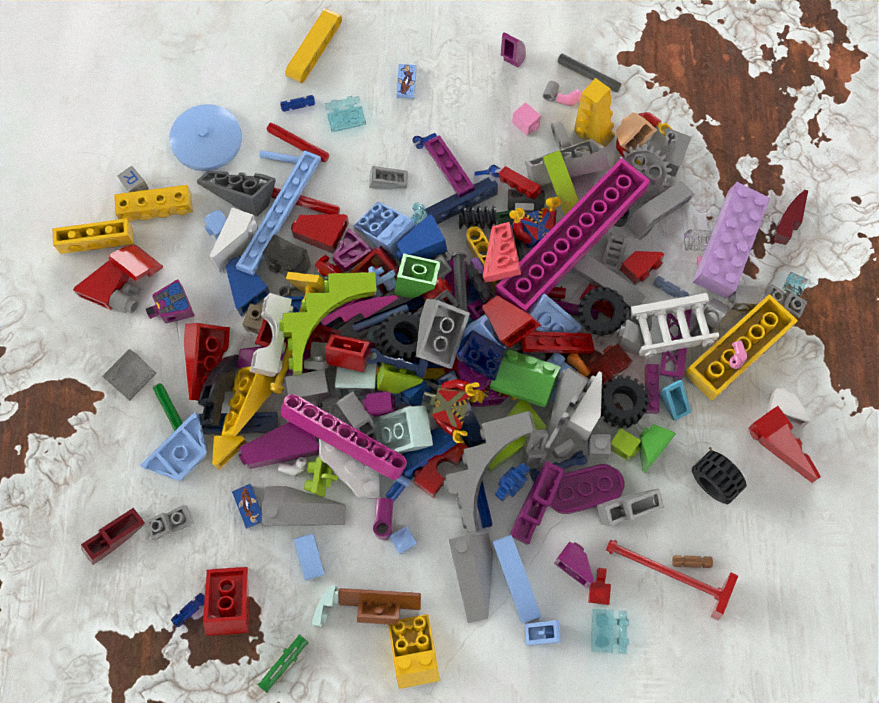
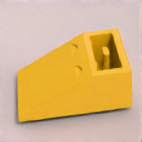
(414, 652)

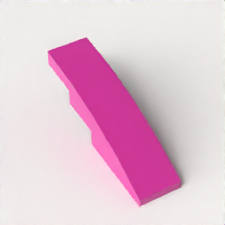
(365, 307)

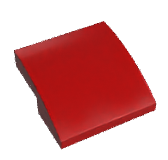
(135, 262)

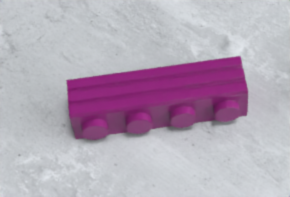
(652, 388)

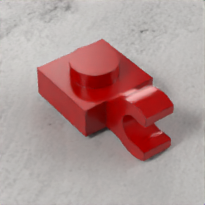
(600, 591)

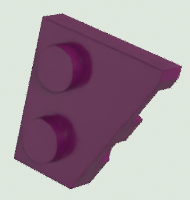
(351, 251)

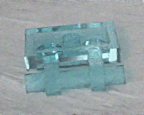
(345, 118)
(602, 631)

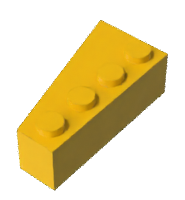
(594, 114)

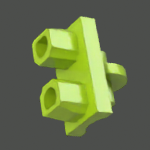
(322, 477)

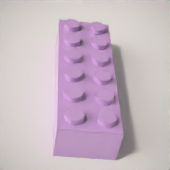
(731, 240)

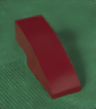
(791, 219)
(112, 536)

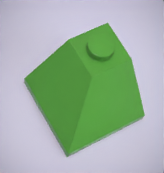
(416, 276)
(652, 444)

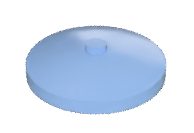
(205, 137)

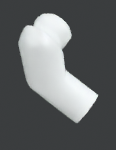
(294, 469)

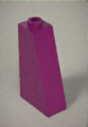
(279, 446)

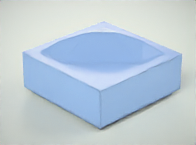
(403, 540)

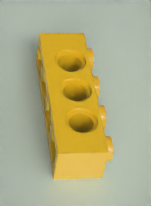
(93, 236)

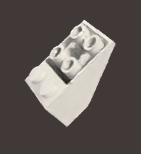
(585, 418)

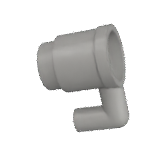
(123, 301)

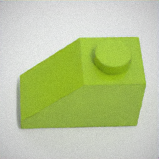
(395, 379)

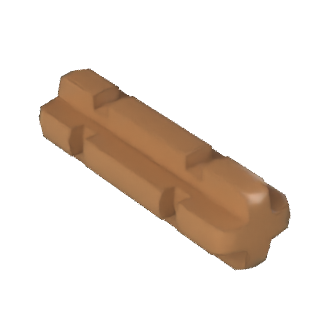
(692, 561)

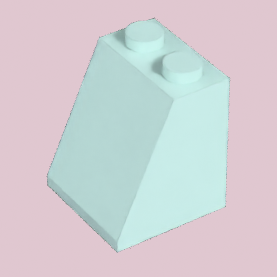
(356, 381)

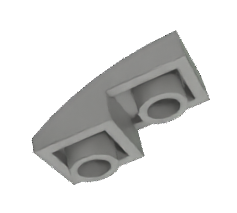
(791, 302)
(169, 522)

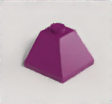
(575, 563)

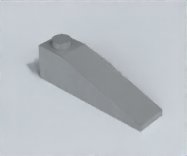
(567, 394)
(298, 508)
(473, 567)

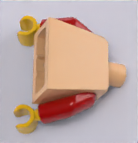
(637, 130)

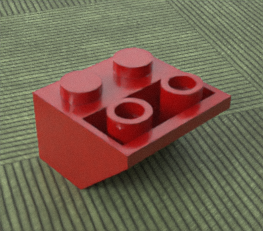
(348, 352)

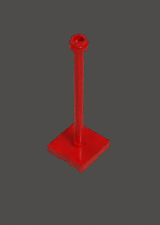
(722, 594)

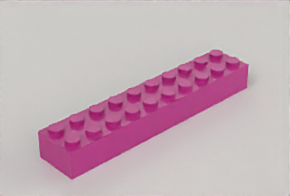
(574, 235)

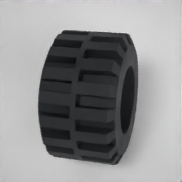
(614, 299)
(401, 323)
(632, 390)
(719, 477)

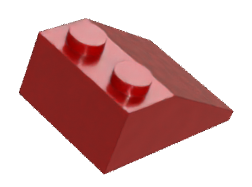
(226, 601)

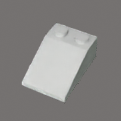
(233, 238)

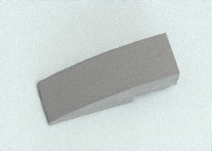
(630, 507)

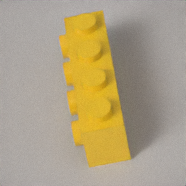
(154, 203)

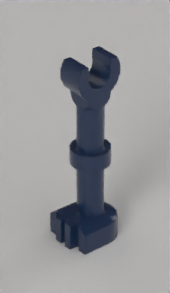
(399, 363)
(577, 459)

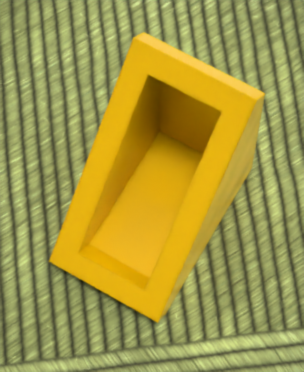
(225, 449)

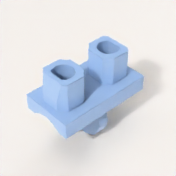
(387, 279)

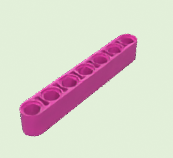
(333, 432)

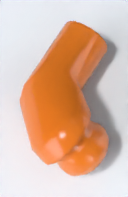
(576, 362)

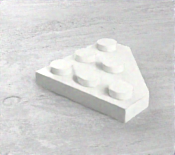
(356, 475)

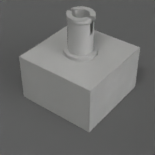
(672, 146)
(309, 386)

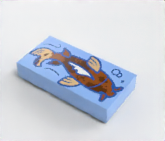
(406, 81)

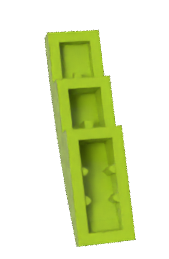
(561, 180)

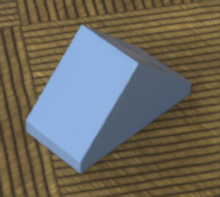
(543, 633)

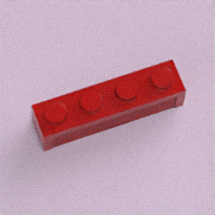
(520, 183)

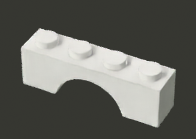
(267, 359)

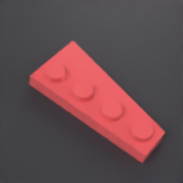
(501, 254)

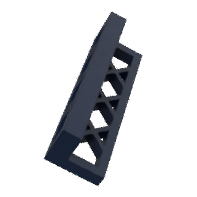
(450, 206)

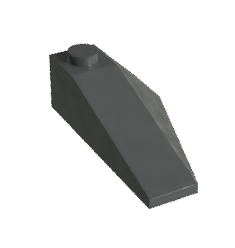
(245, 192)

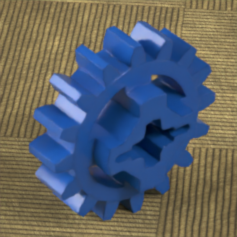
(512, 481)

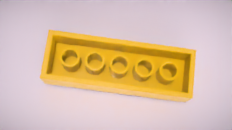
(758, 333)

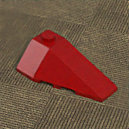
(203, 350)

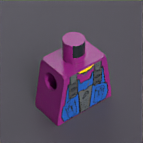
(171, 303)

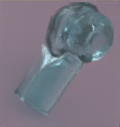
(419, 211)

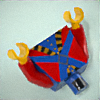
(533, 226)

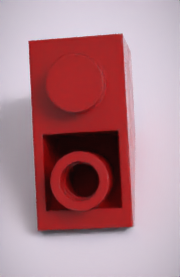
(640, 264)

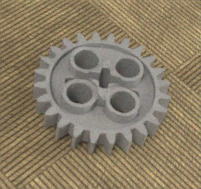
(652, 160)

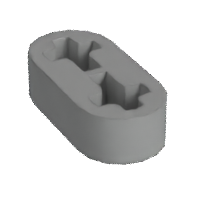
(560, 135)

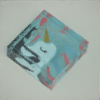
(794, 284)

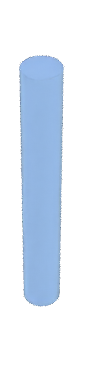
(280, 157)

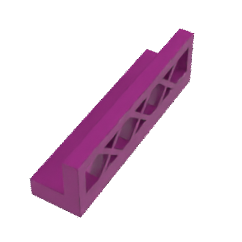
(679, 357)

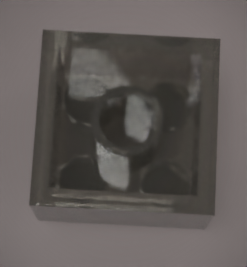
(285, 257)

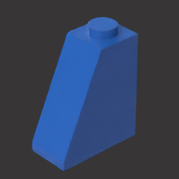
(423, 241)
(245, 287)

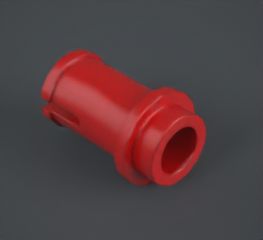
(557, 292)

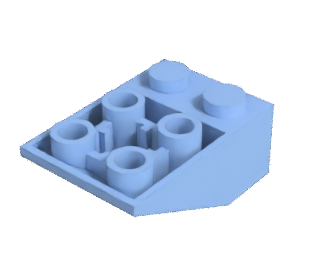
(384, 227)

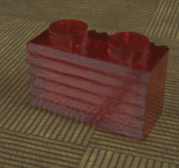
(610, 363)

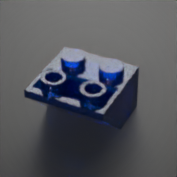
(481, 354)

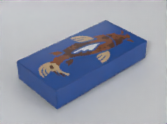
(248, 506)

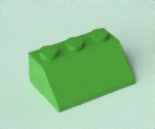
(526, 378)

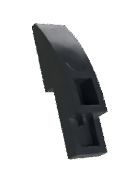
(216, 385)

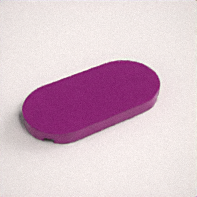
(587, 488)

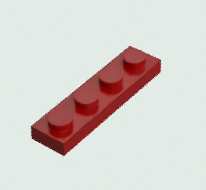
(558, 342)

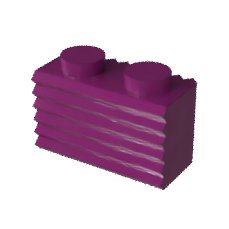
(380, 403)

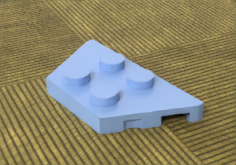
(180, 451)

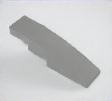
(603, 277)

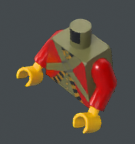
(451, 405)

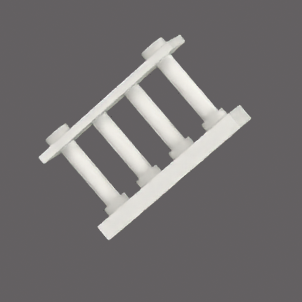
(678, 307)

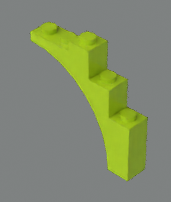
(341, 290)

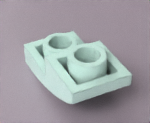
(328, 599)

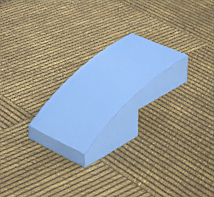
(309, 556)

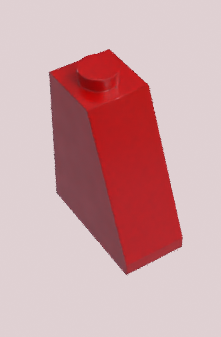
(320, 230)
(101, 284)
(509, 321)

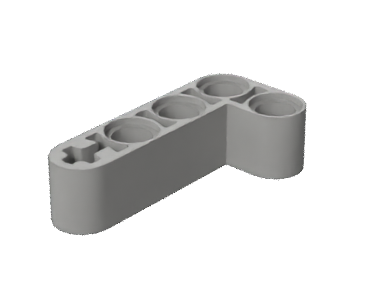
(659, 208)

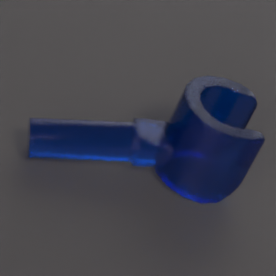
(422, 140)
(490, 171)

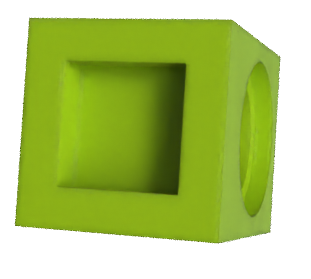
(625, 444)

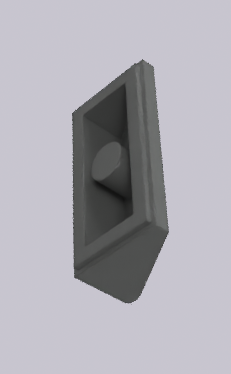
(516, 197)

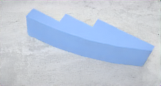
(516, 579)

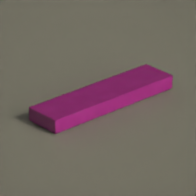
(449, 166)

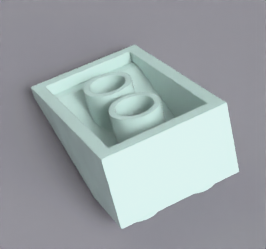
(404, 429)

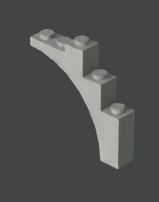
(467, 482)

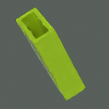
(518, 445)

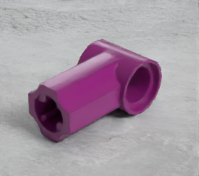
(383, 516)

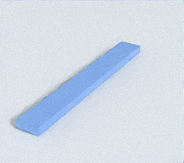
(278, 212)

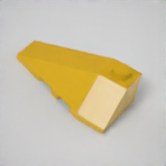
(249, 394)

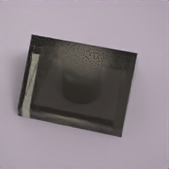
(129, 374)

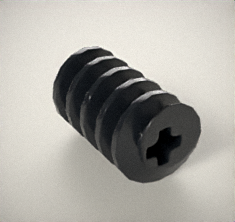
(477, 217)

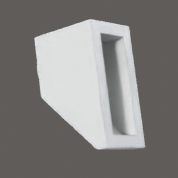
(789, 405)

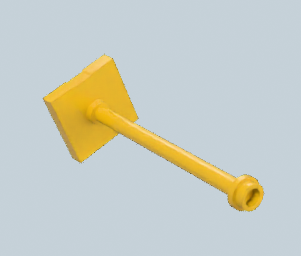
(307, 284)

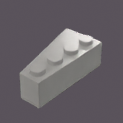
(579, 160)

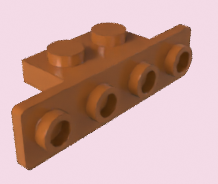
(379, 606)

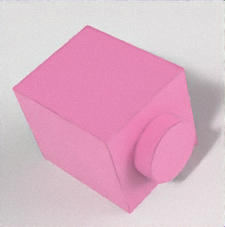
(526, 119)

